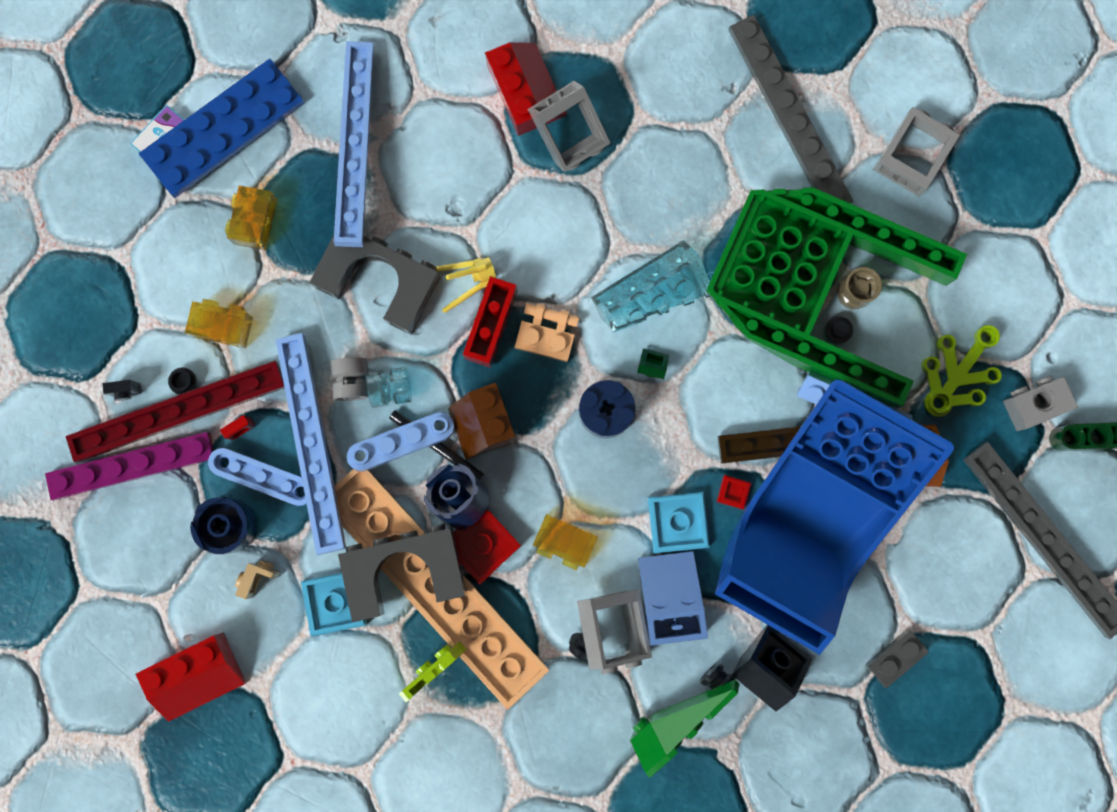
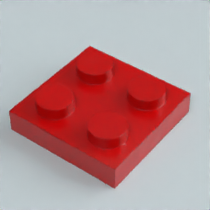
(484, 546)

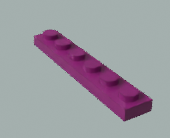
(129, 466)

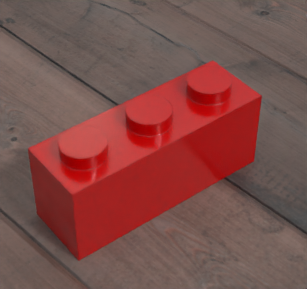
(490, 322)

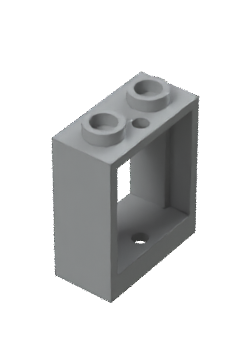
(555, 105)
(902, 173)
(635, 629)

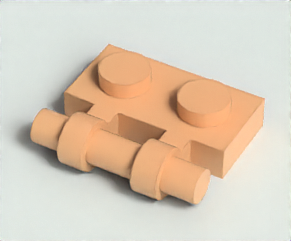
(544, 340)

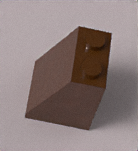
(482, 422)

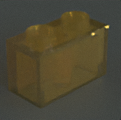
(251, 217)
(219, 324)
(565, 542)

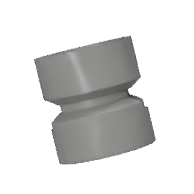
(349, 369)

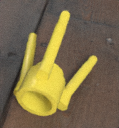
(479, 269)

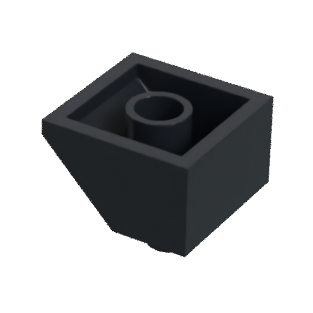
(772, 668)

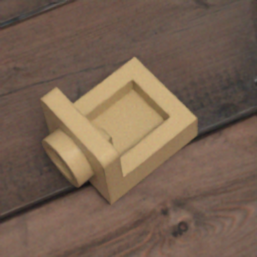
(248, 581)

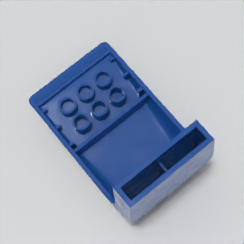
(826, 512)

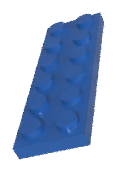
(221, 128)

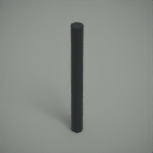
(439, 448)

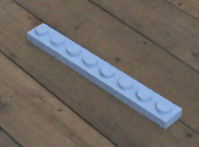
(354, 145)
(311, 444)

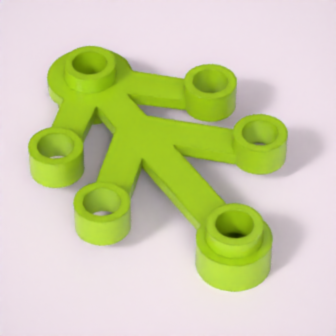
(957, 374)

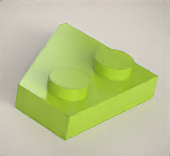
(429, 671)

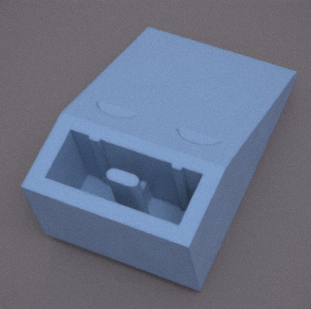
(672, 598)

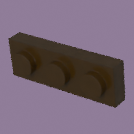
(754, 445)

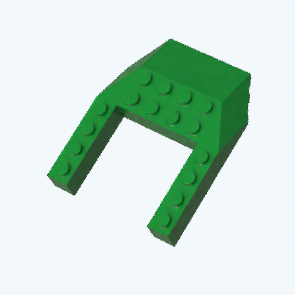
(783, 268)

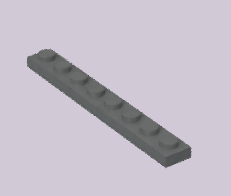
(787, 108)
(1044, 538)

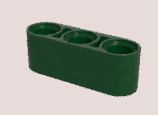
(1082, 437)

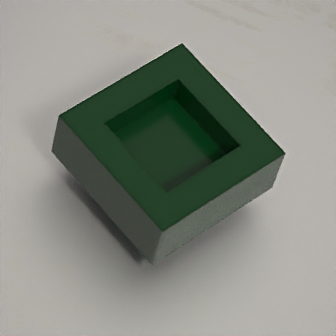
(653, 364)

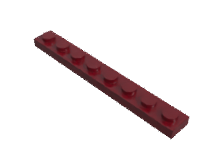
(175, 412)

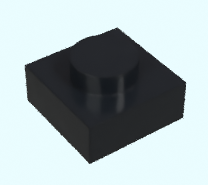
(121, 389)

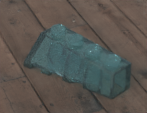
(653, 288)

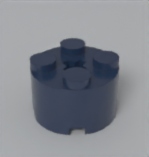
(614, 395)
(456, 496)
(210, 517)

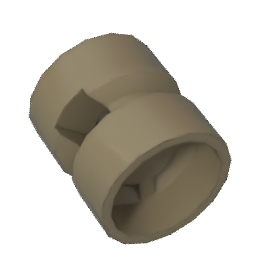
(859, 288)

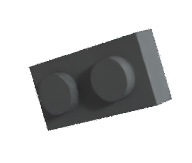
(897, 658)

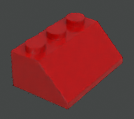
(521, 81)
(191, 677)

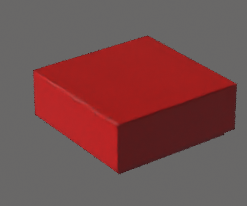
(237, 427)
(733, 492)

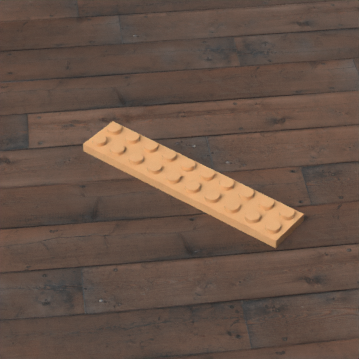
(492, 645)

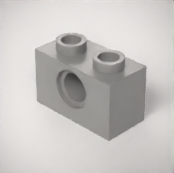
(1056, 401)

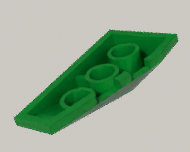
(662, 733)

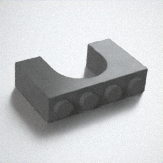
(415, 279)
(362, 567)

